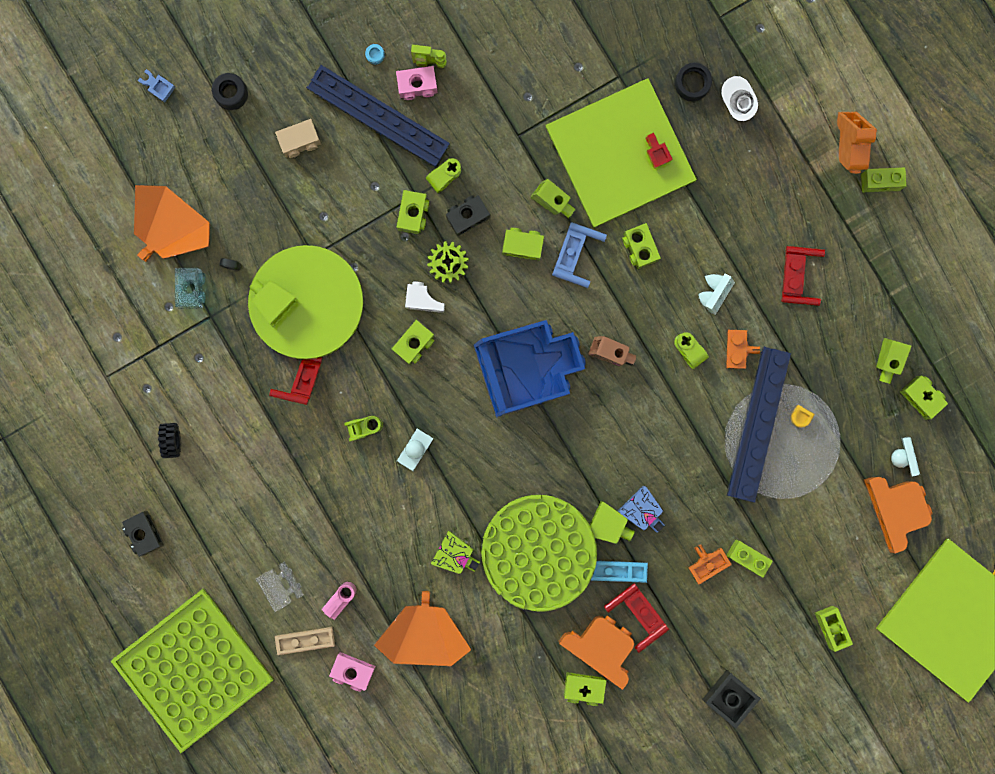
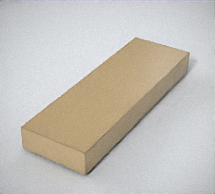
(305, 640)

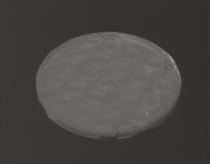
(796, 456)

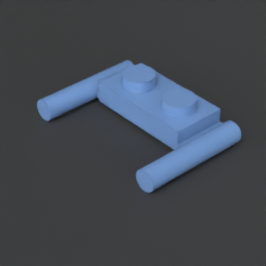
(570, 253)

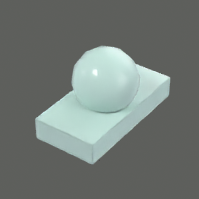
(415, 449)
(906, 457)

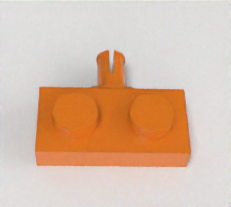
(738, 349)
(708, 564)

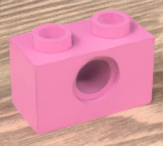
(406, 78)
(363, 669)

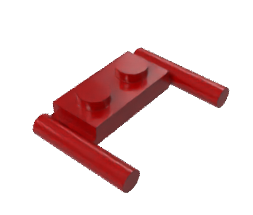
(794, 275)
(303, 383)
(643, 612)

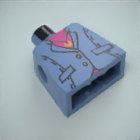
(643, 510)

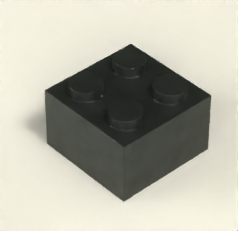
(731, 699)

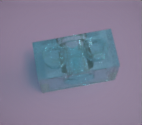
(183, 278)

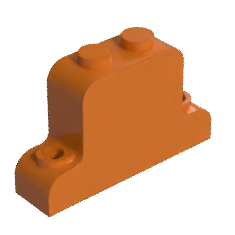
(855, 141)
(898, 510)
(602, 648)

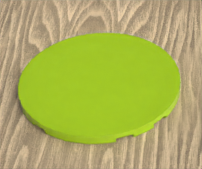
(326, 306)
(539, 553)

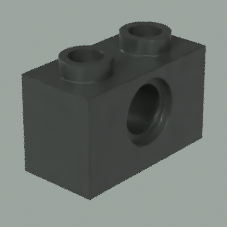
(461, 225)
(152, 538)

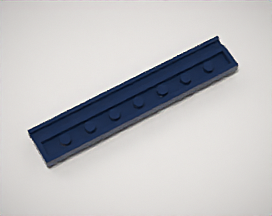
(378, 116)
(758, 424)

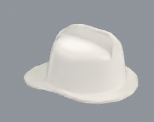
(739, 98)

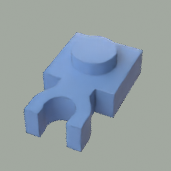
(158, 87)

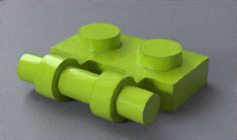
(426, 56)

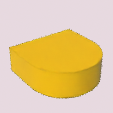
(801, 417)

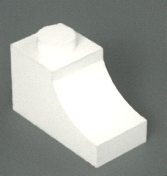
(419, 299)

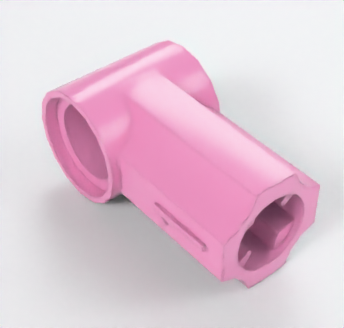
(339, 601)

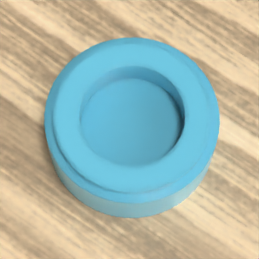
(375, 54)

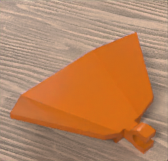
(167, 223)
(423, 637)

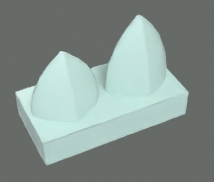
(722, 286)

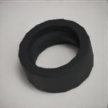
(696, 67)

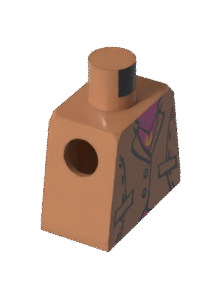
(605, 348)

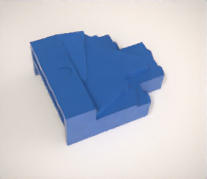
(527, 366)

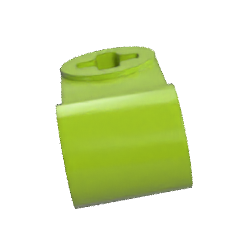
(441, 177)
(692, 352)
(362, 427)

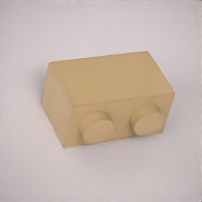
(298, 138)

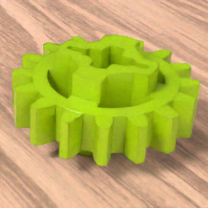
(439, 262)

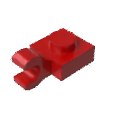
(658, 153)

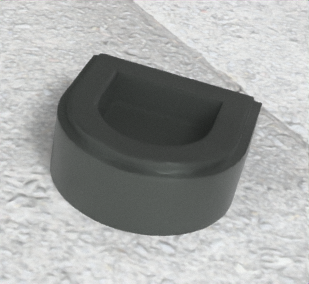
(230, 264)

